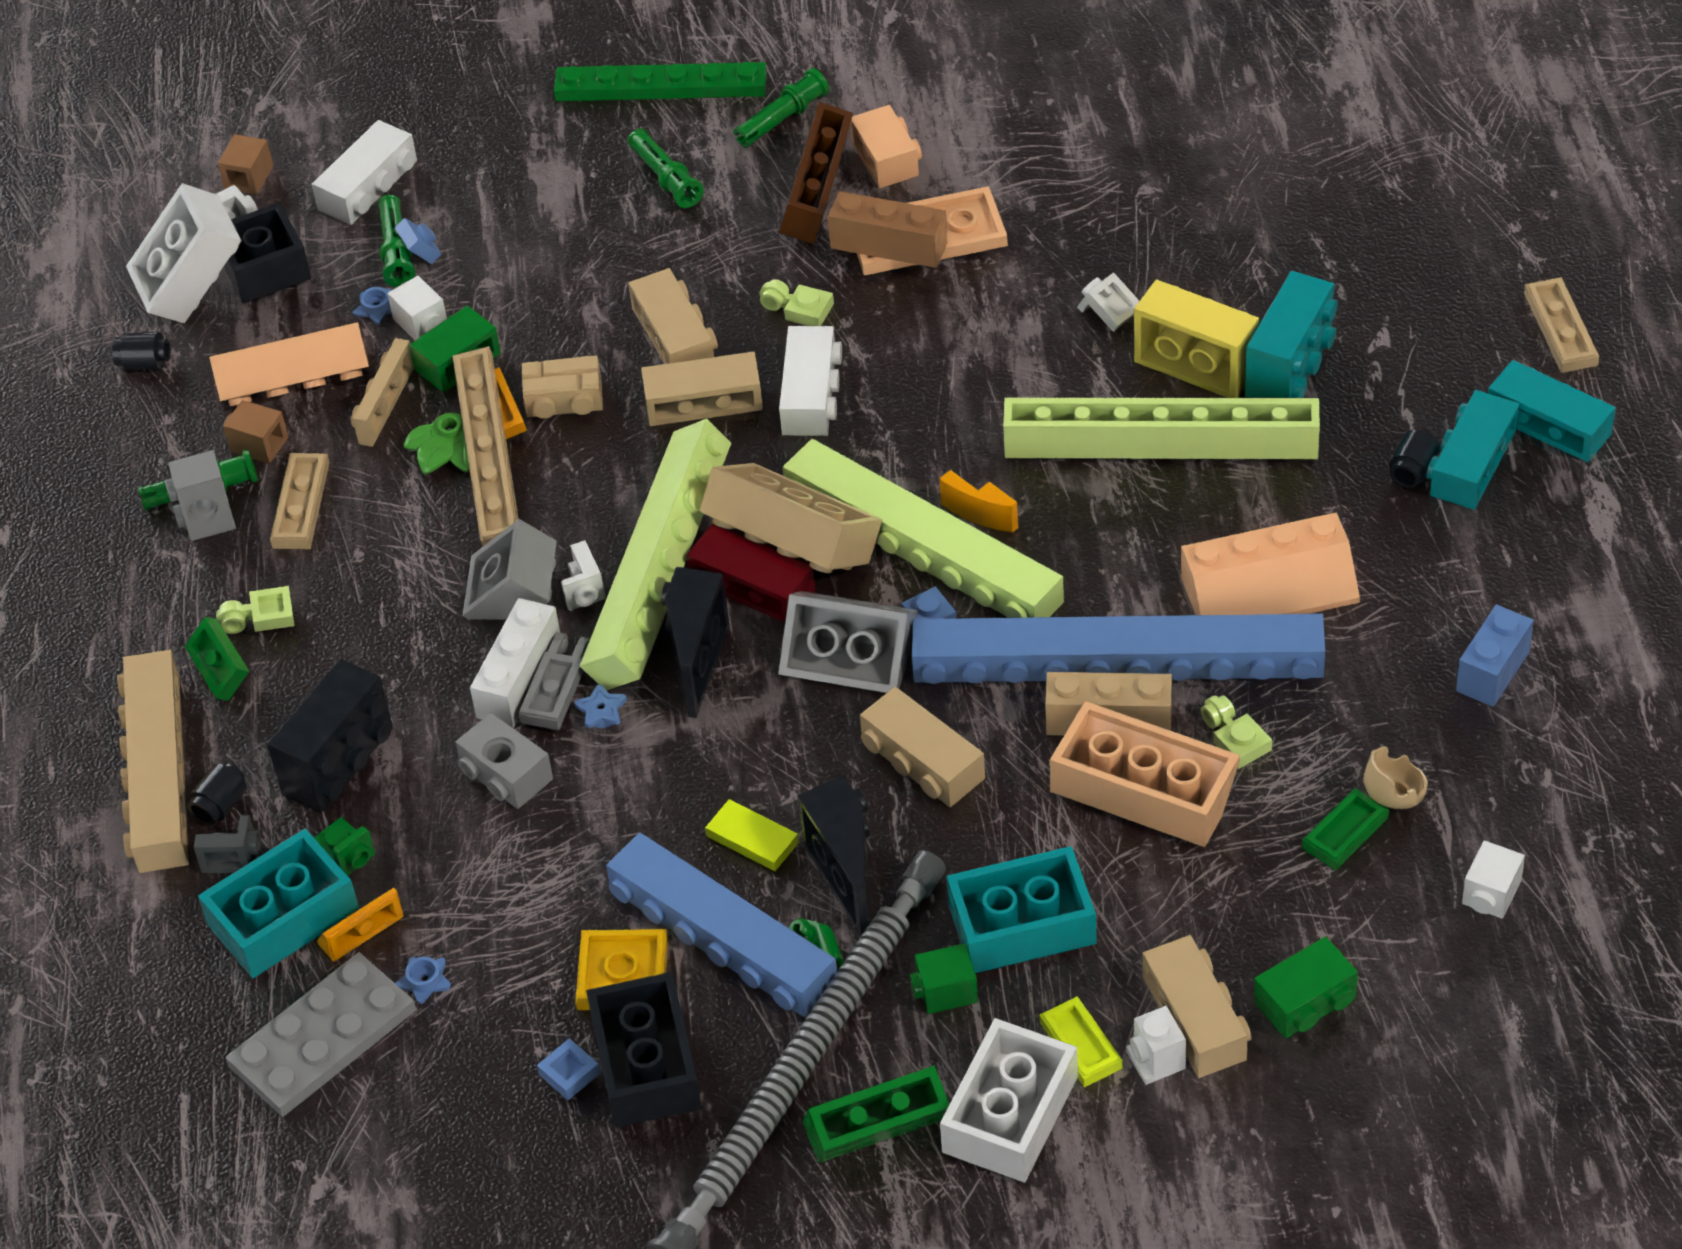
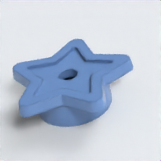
(369, 307)
(601, 717)
(423, 967)

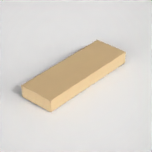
(1561, 325)
(299, 501)

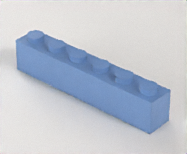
(721, 924)

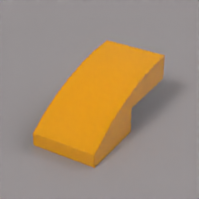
(984, 506)

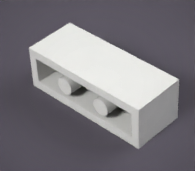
(364, 172)
(809, 380)
(514, 660)

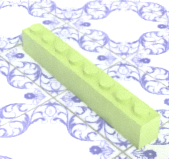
(1162, 428)
(933, 538)
(656, 547)

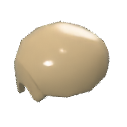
(1394, 781)

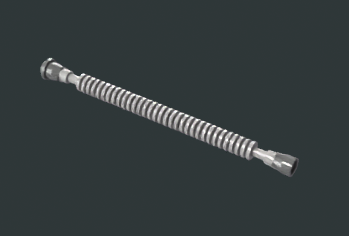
(802, 1054)

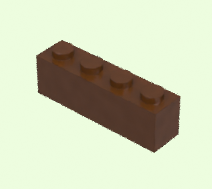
(816, 173)

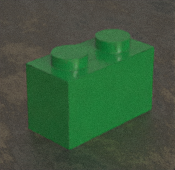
(456, 335)
(1306, 987)

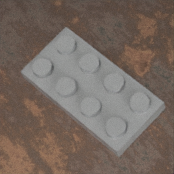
(320, 1034)

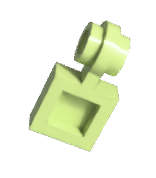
(804, 306)
(268, 610)
(1237, 736)

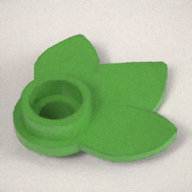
(437, 445)

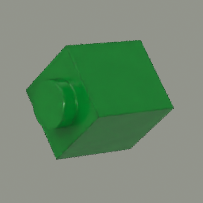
(944, 979)

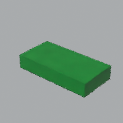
(1345, 829)

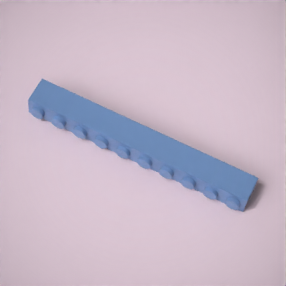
(1175, 645)

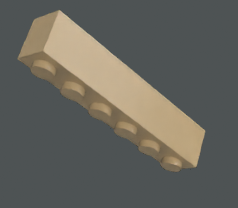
(153, 762)

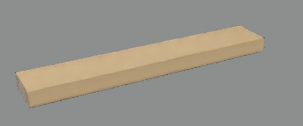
(485, 442)

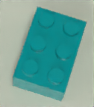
(1291, 338)
(278, 903)
(1022, 909)

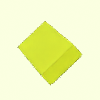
(752, 835)
(1074, 1025)

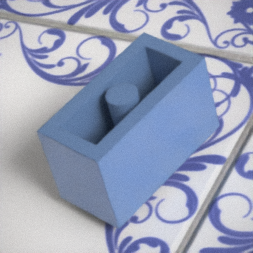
(1494, 655)

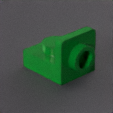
(346, 845)

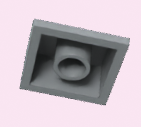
(510, 568)

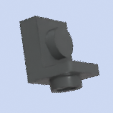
(228, 852)

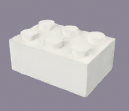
(183, 253)
(1009, 1100)

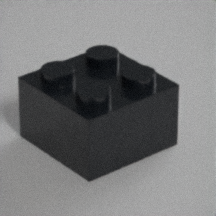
(268, 254)

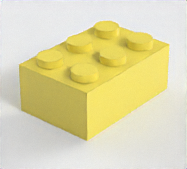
(1193, 338)

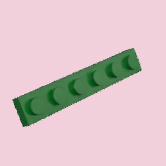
(660, 81)

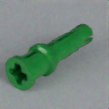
(793, 99)
(672, 175)
(390, 217)
(232, 472)

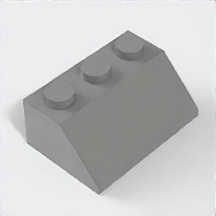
(846, 641)

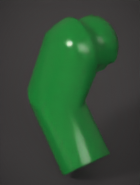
(819, 935)

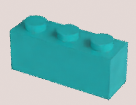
(1555, 411)
(1473, 449)

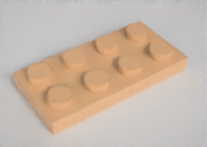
(971, 228)

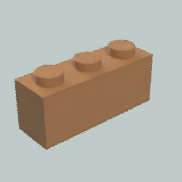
(887, 229)

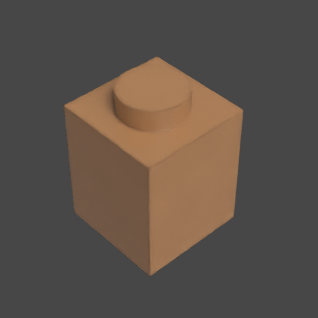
(245, 163)
(255, 429)

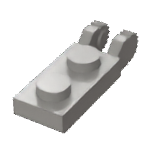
(553, 684)

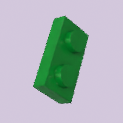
(216, 658)

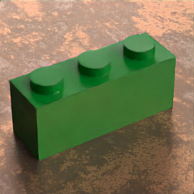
(876, 1114)

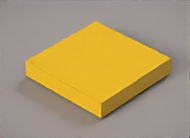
(618, 957)

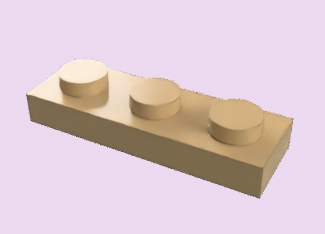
(382, 392)

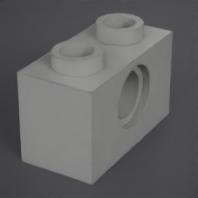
(201, 496)
(503, 761)

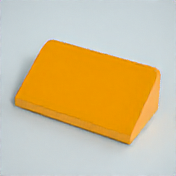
(361, 925)

